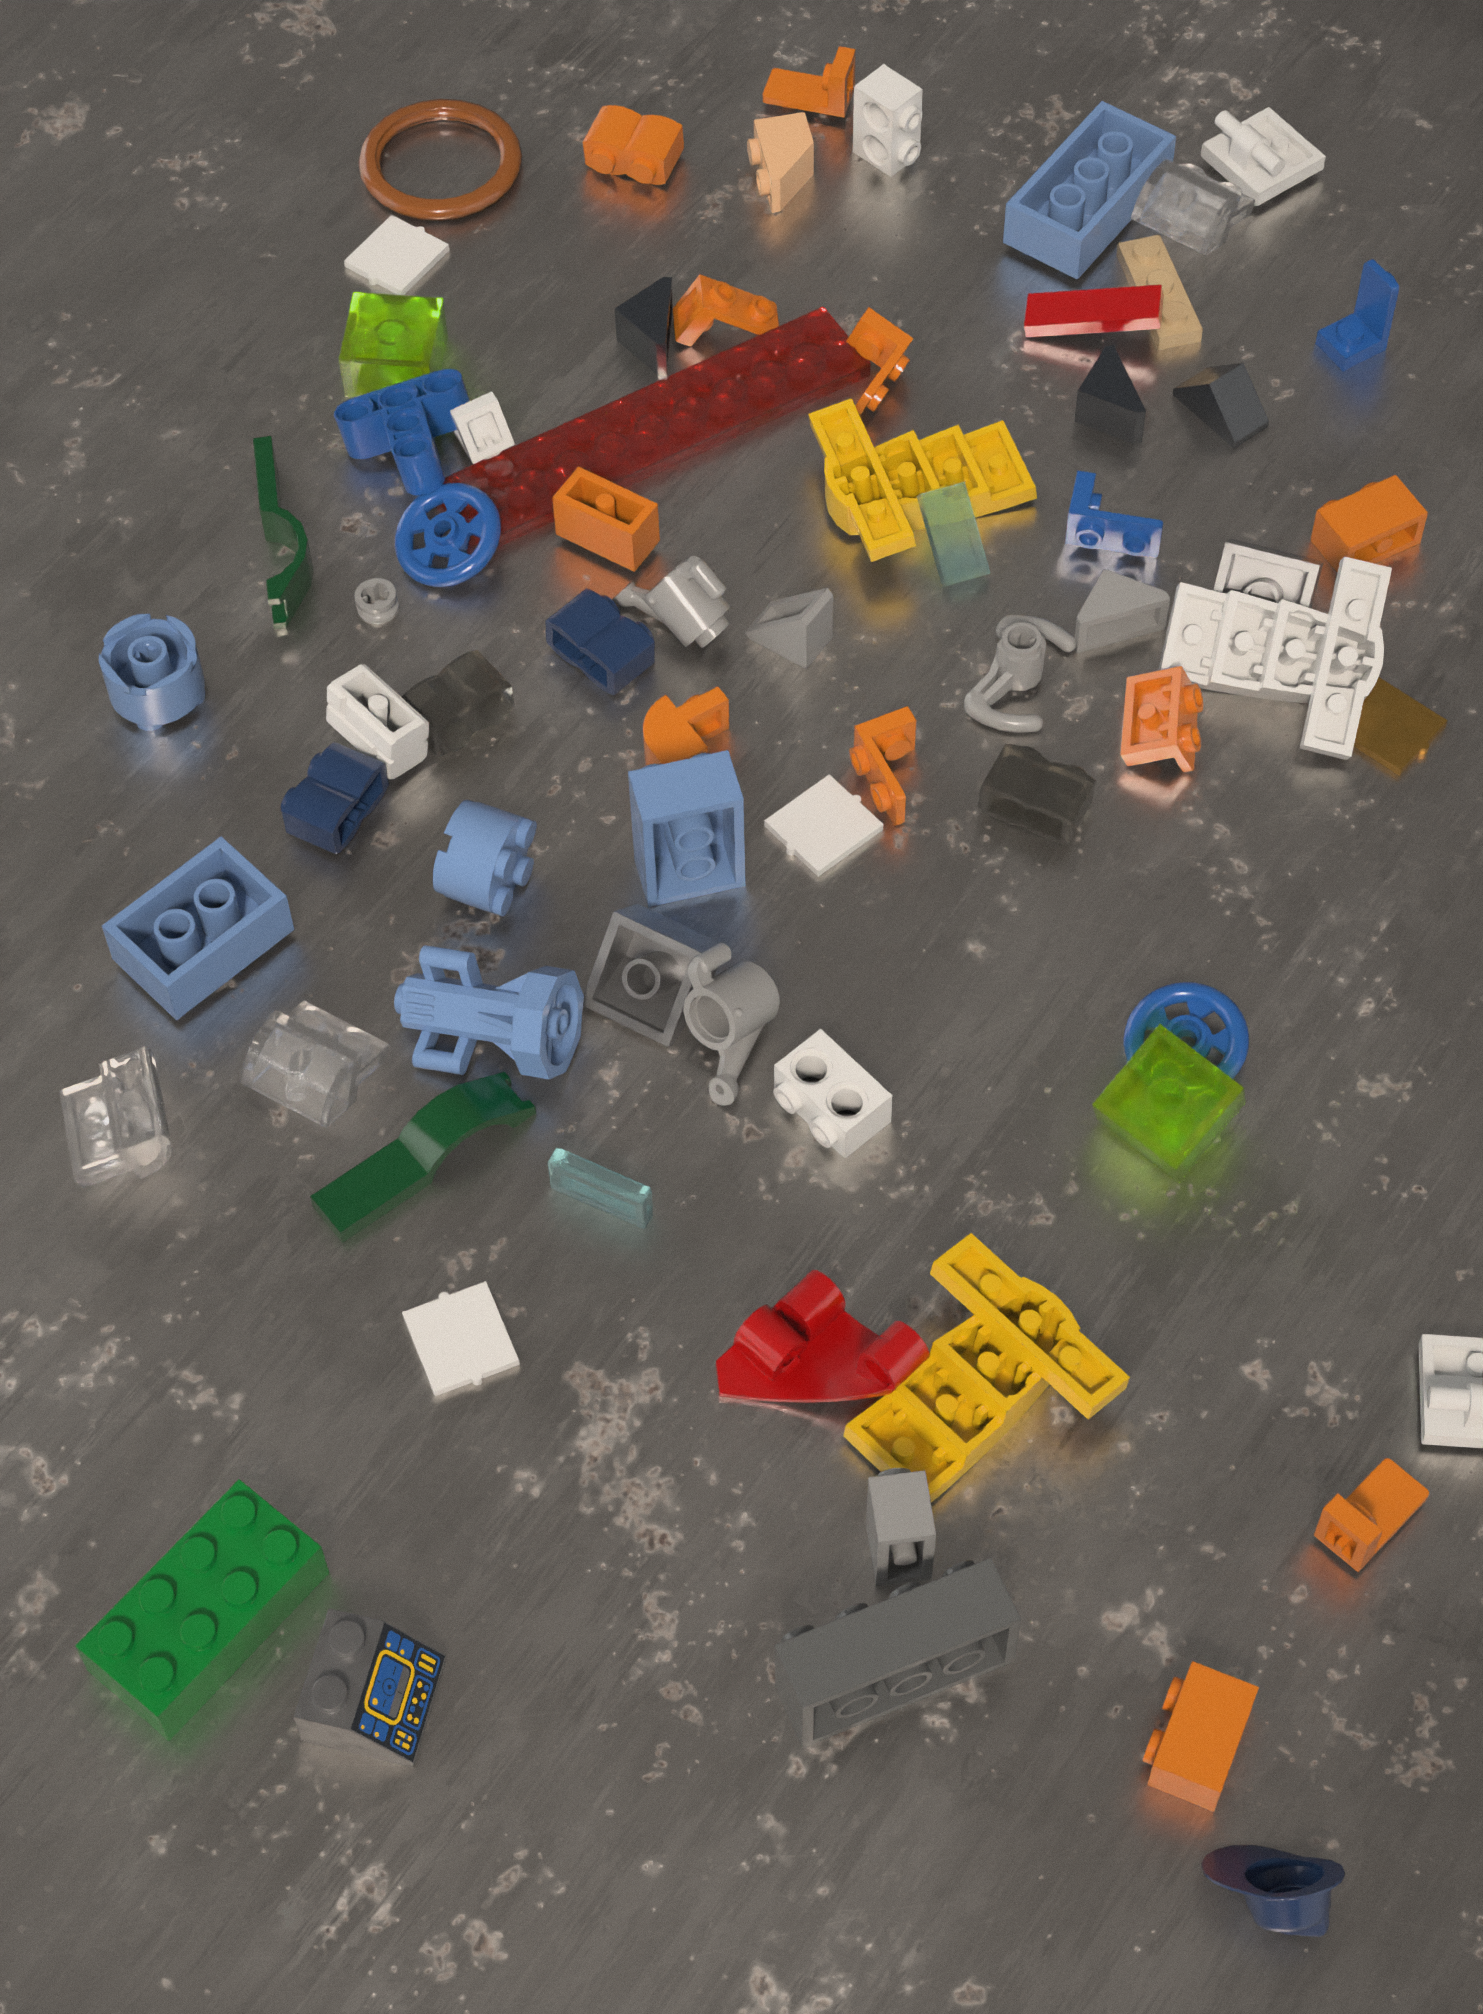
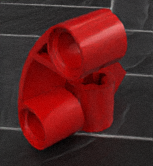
(816, 1351)

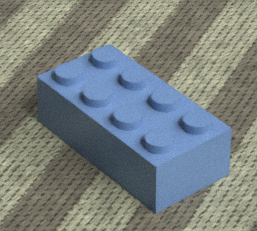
(1086, 190)

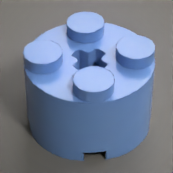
(152, 670)
(484, 857)

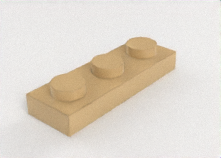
(1148, 263)

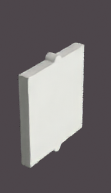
(396, 255)
(823, 825)
(460, 1338)

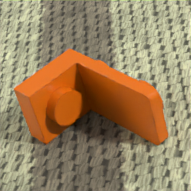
(815, 93)
(717, 300)
(883, 345)
(882, 740)
(1370, 1514)

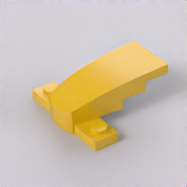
(877, 487)
(983, 1372)

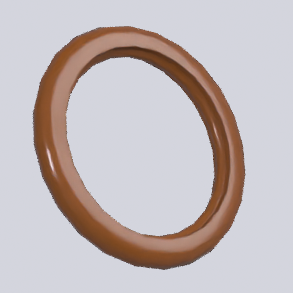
(449, 207)

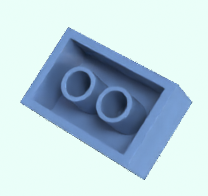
(687, 828)
(198, 927)

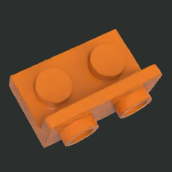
(1161, 718)

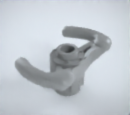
(1015, 667)

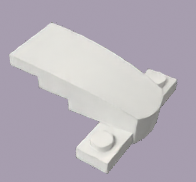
(1288, 650)

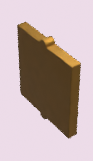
(1395, 727)

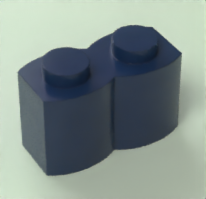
(600, 641)
(334, 797)

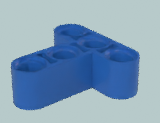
(405, 422)

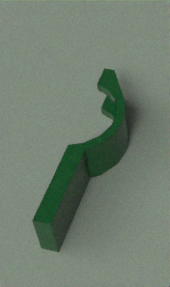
(289, 587)
(414, 1157)

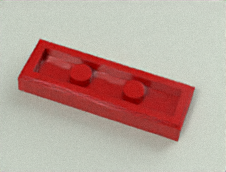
(1094, 311)

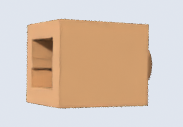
(783, 155)

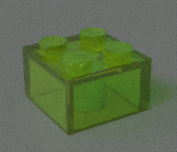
(391, 341)
(1169, 1103)

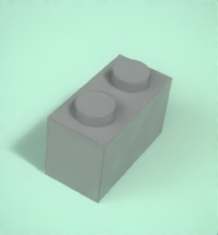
(900, 1526)

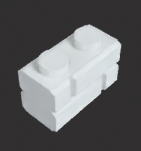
(377, 720)

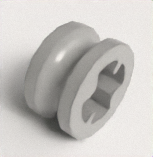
(381, 610)

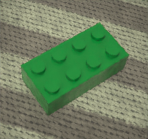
(203, 1609)

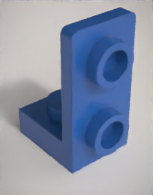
(1368, 328)
(1108, 530)

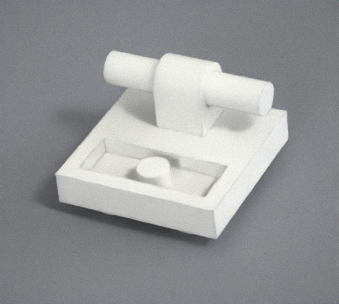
(1261, 154)
(1451, 1390)

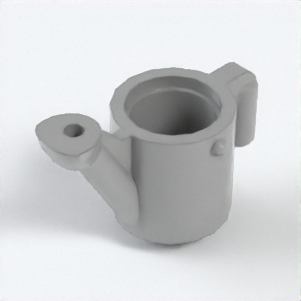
(685, 601)
(728, 1013)

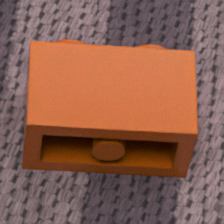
(606, 519)
(1369, 523)
(1201, 1735)

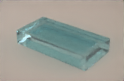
(953, 534)
(600, 1188)

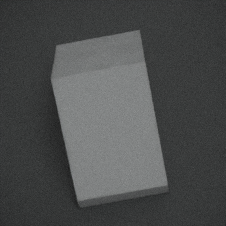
(1119, 611)
(796, 626)

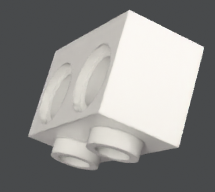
(887, 120)
(840, 1088)

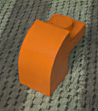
(680, 732)

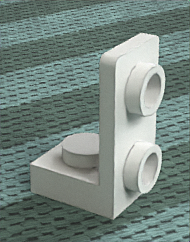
(482, 428)

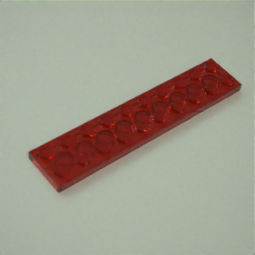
(668, 420)

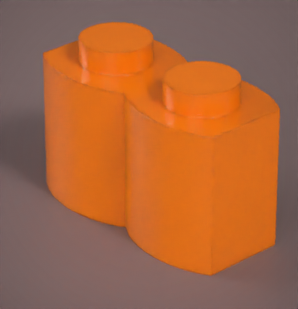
(633, 144)

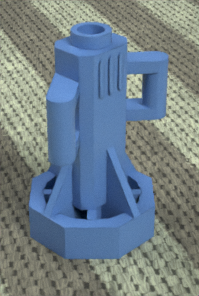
(529, 1018)

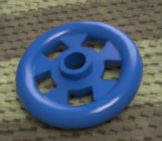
(461, 565)
(1201, 1002)

